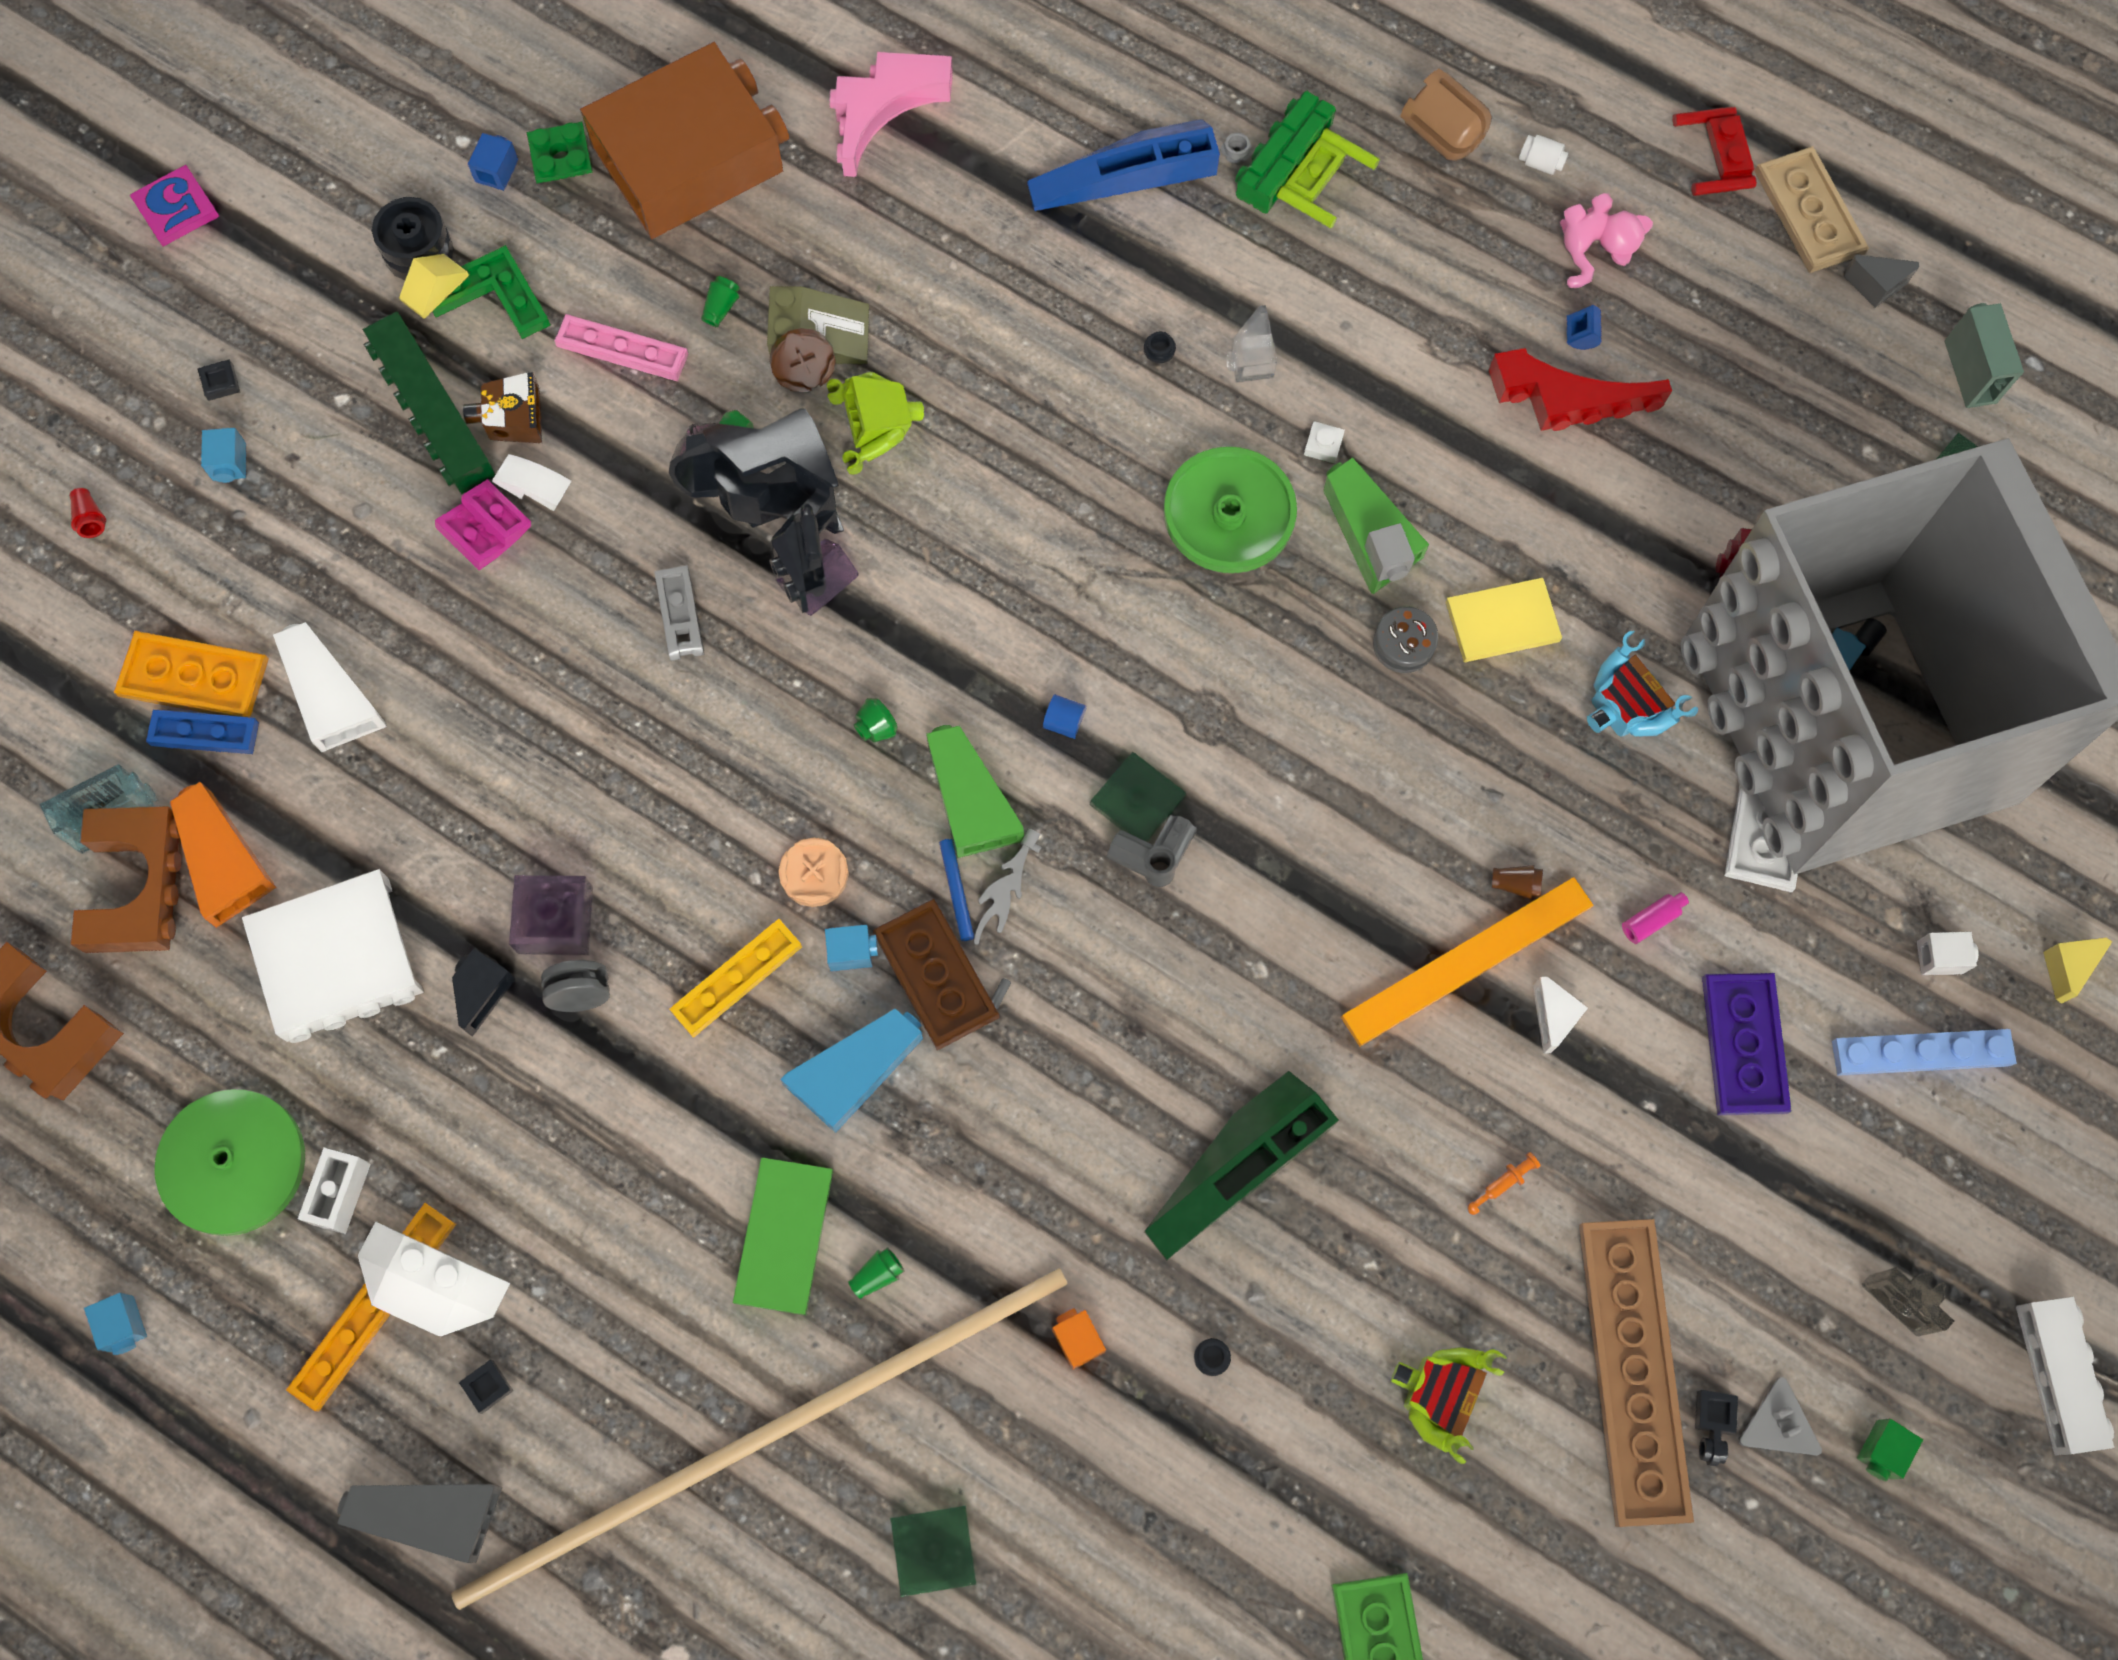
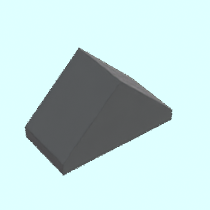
(1879, 277)

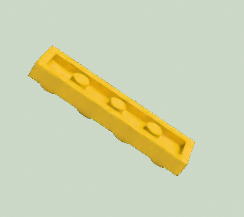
(735, 978)

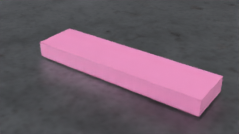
(621, 347)

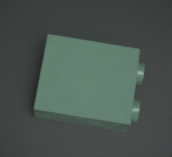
(1983, 355)

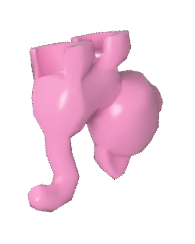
(1618, 235)

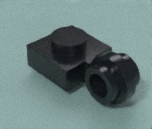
(1718, 1415)

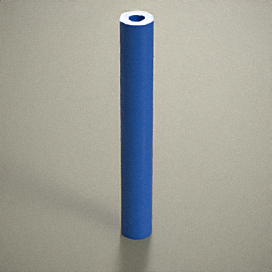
(956, 890)

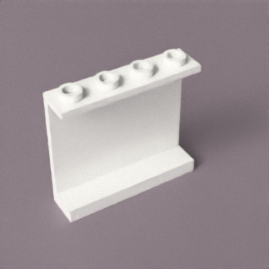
(331, 957)

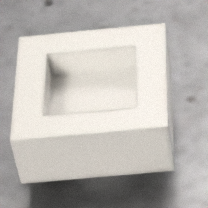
(1324, 442)

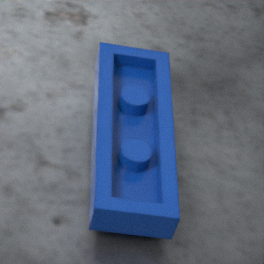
(202, 731)

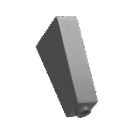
(427, 1517)

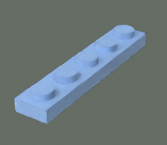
(1923, 1052)

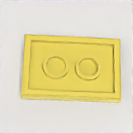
(1503, 620)

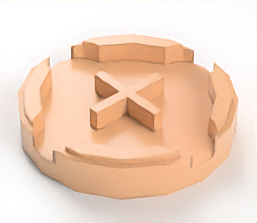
(813, 872)

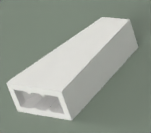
(324, 692)

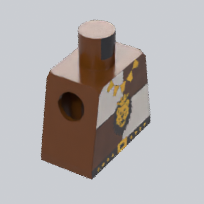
(509, 409)

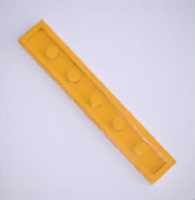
(358, 1324)

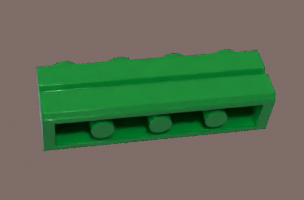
(1284, 151)

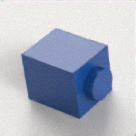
(493, 161)

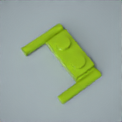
(1317, 171)

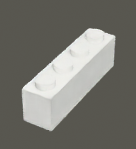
(2065, 1376)

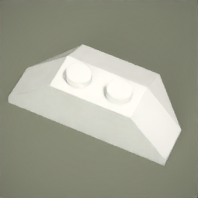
(426, 1283)

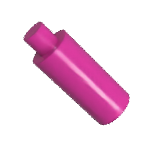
(1654, 917)

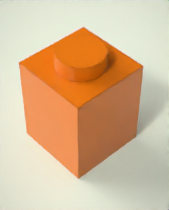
(1078, 1337)

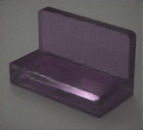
(838, 574)

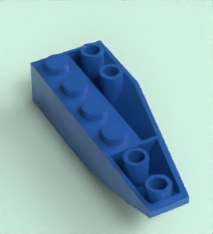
(1130, 165)

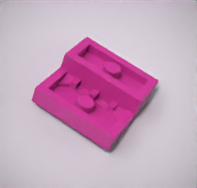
(483, 524)

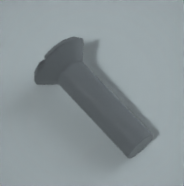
(1000, 992)

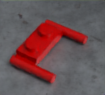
(1728, 147)

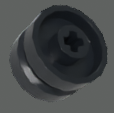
(409, 230)

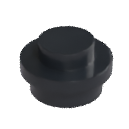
(1159, 347)
(1212, 1357)

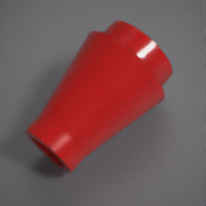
(85, 514)

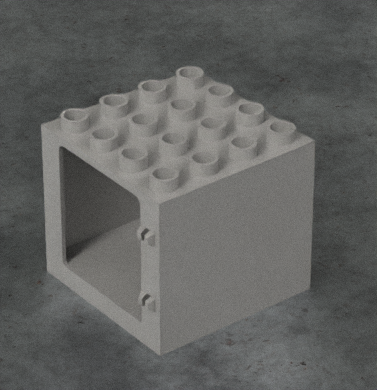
(1987, 612)

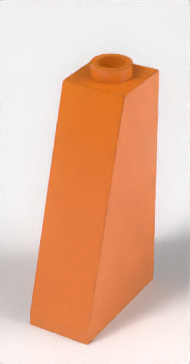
(217, 856)

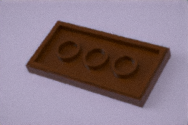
(935, 974)

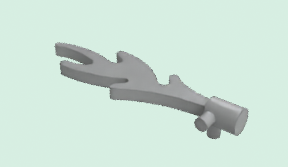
(1001, 889)

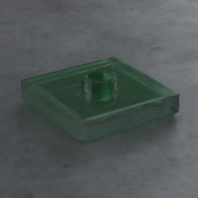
(1137, 798)
(933, 1551)

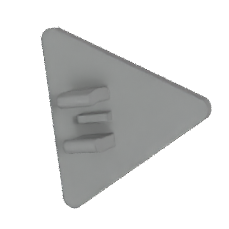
(1780, 1424)

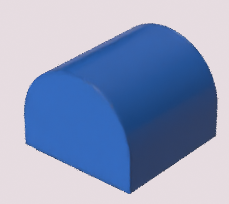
(1584, 328)
(1064, 716)

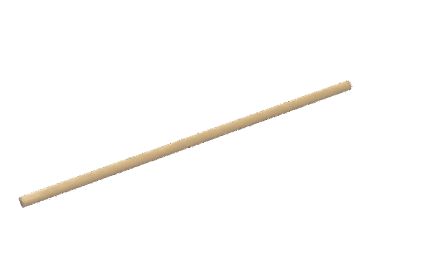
(756, 1440)

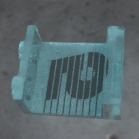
(104, 790)

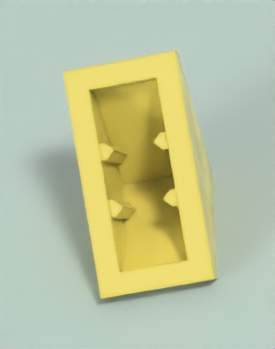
(430, 282)
(2072, 965)

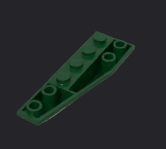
(1242, 1158)

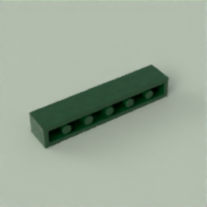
(429, 403)

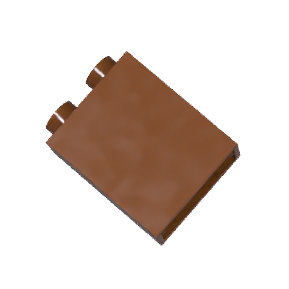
(686, 138)

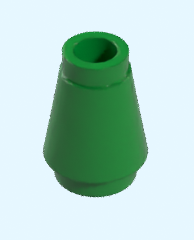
(719, 300)
(876, 1273)

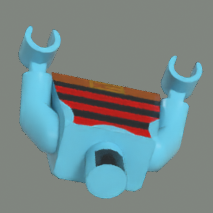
(1632, 698)

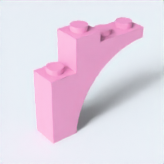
(894, 87)

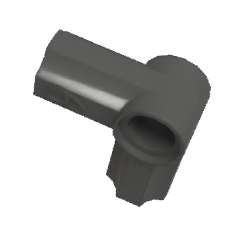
(1168, 848)

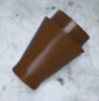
(1519, 880)

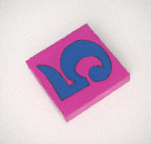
(174, 205)

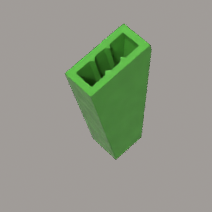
(1362, 509)
(971, 799)

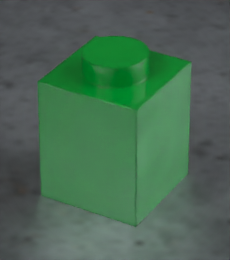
(1889, 1450)

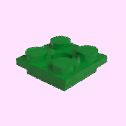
(550, 141)

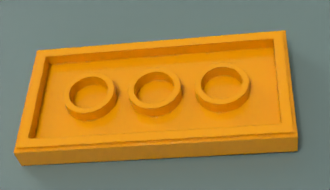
(191, 675)

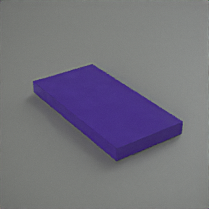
(1746, 1044)

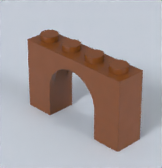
(148, 919)
(67, 1057)

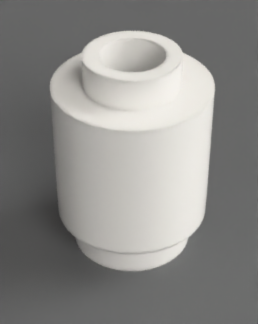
(1543, 154)

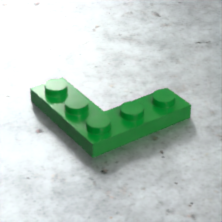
(499, 273)

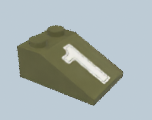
(837, 318)

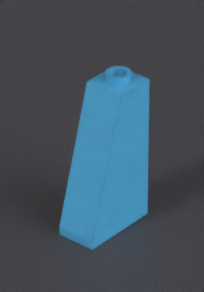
(852, 1069)

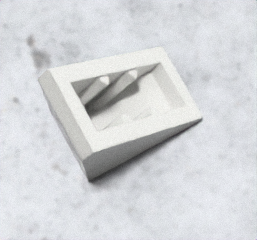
(1556, 1012)

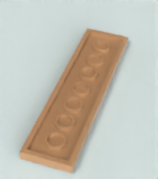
(1635, 1374)

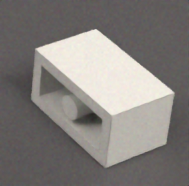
(334, 1190)

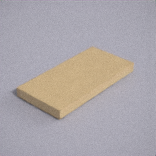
(1811, 209)

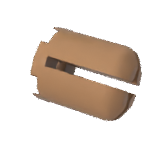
(1447, 116)

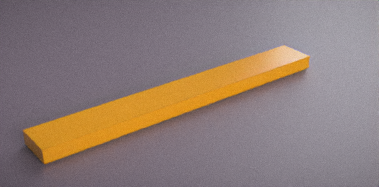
(1466, 961)

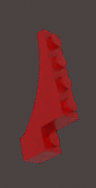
(1566, 398)

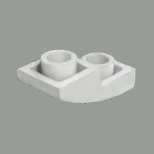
(532, 479)

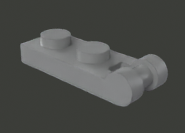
(679, 611)

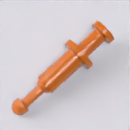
(1507, 1180)

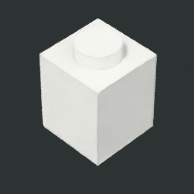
(1947, 953)

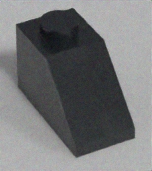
(478, 989)

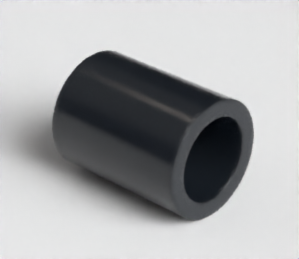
(1870, 635)

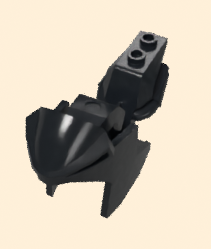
(729, 463)

